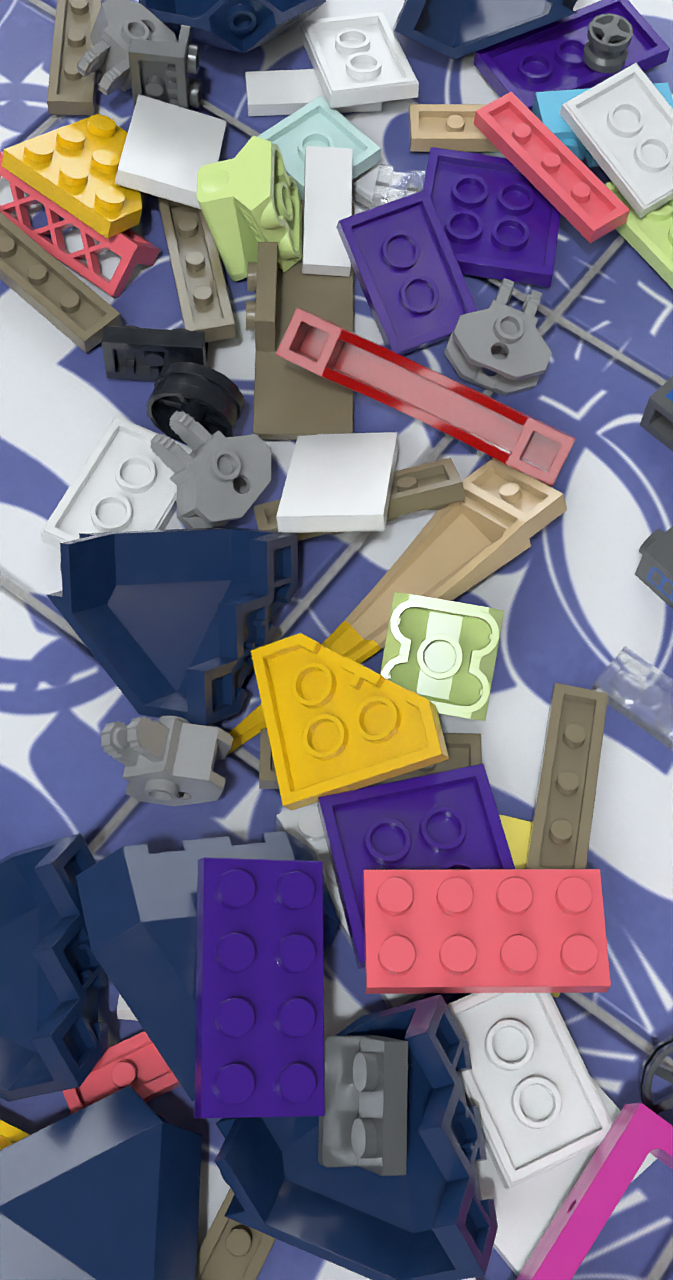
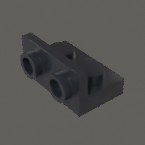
(143, 352)

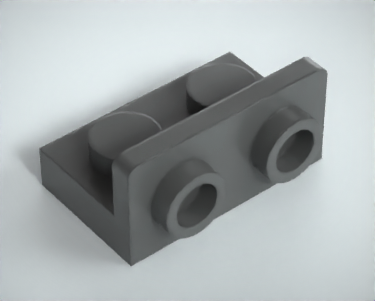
(166, 70)
(365, 1104)

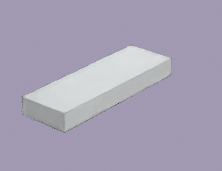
(288, 91)
(325, 203)

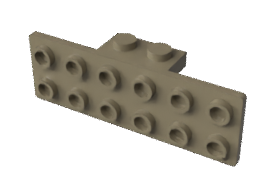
(287, 396)

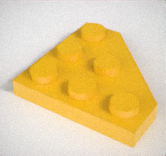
(79, 171)
(339, 722)

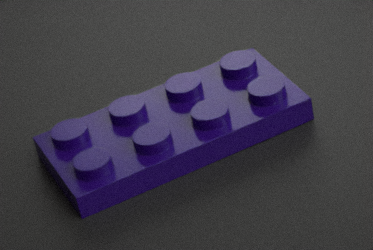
(553, 54)
(259, 989)

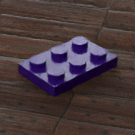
(407, 271)

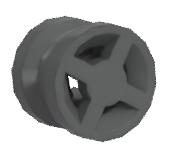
(607, 43)

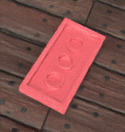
(484, 931)

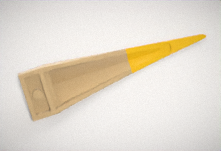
(445, 559)

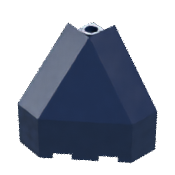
(232, 23)
(470, 25)
(177, 611)
(145, 931)
(47, 973)
(102, 1197)
(370, 1223)

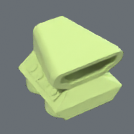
(251, 203)
(443, 652)

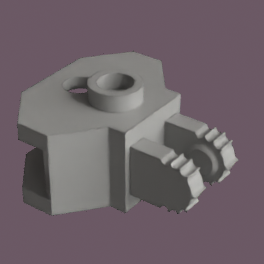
(111, 39)
(502, 342)
(218, 476)
(168, 759)

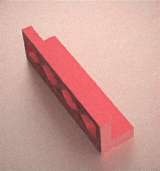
(126, 244)

